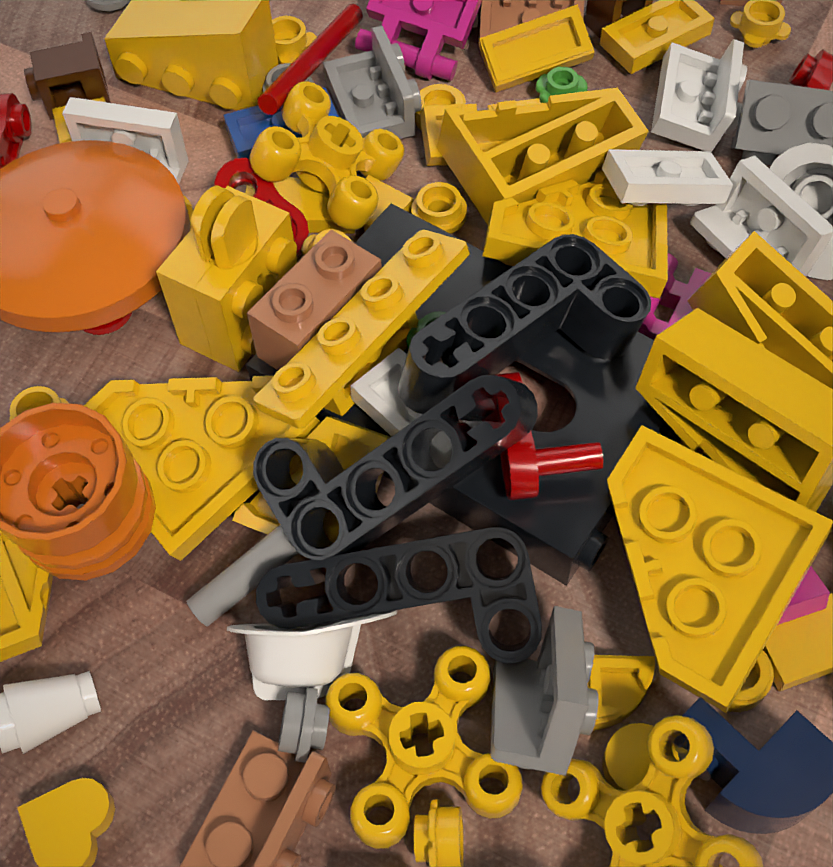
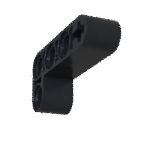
(558, 286)
(404, 457)
(400, 591)

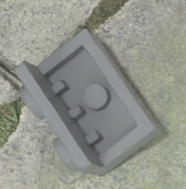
(373, 88)
(782, 117)
(545, 702)

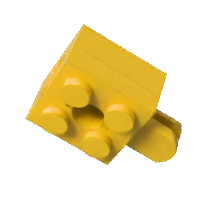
(223, 270)

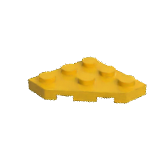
(623, 231)
(194, 447)
(708, 560)

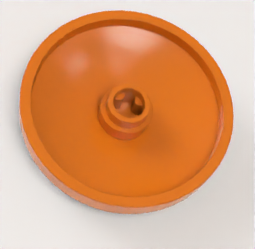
(84, 234)

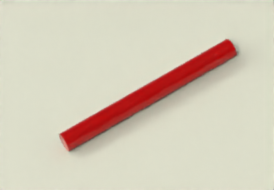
(310, 59)

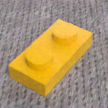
(647, 34)

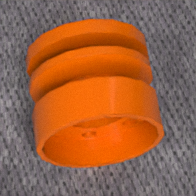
(52, 465)

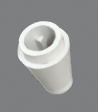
(44, 708)

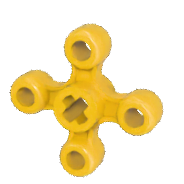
(327, 155)
(404, 771)
(659, 793)

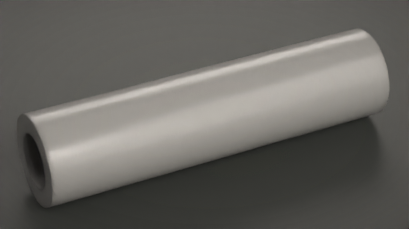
(241, 577)

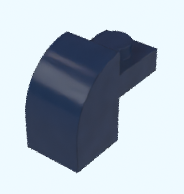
(766, 786)

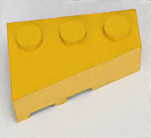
(196, 48)
(536, 145)
(772, 306)
(743, 406)

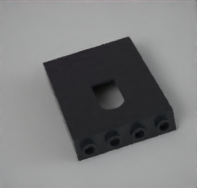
(573, 508)

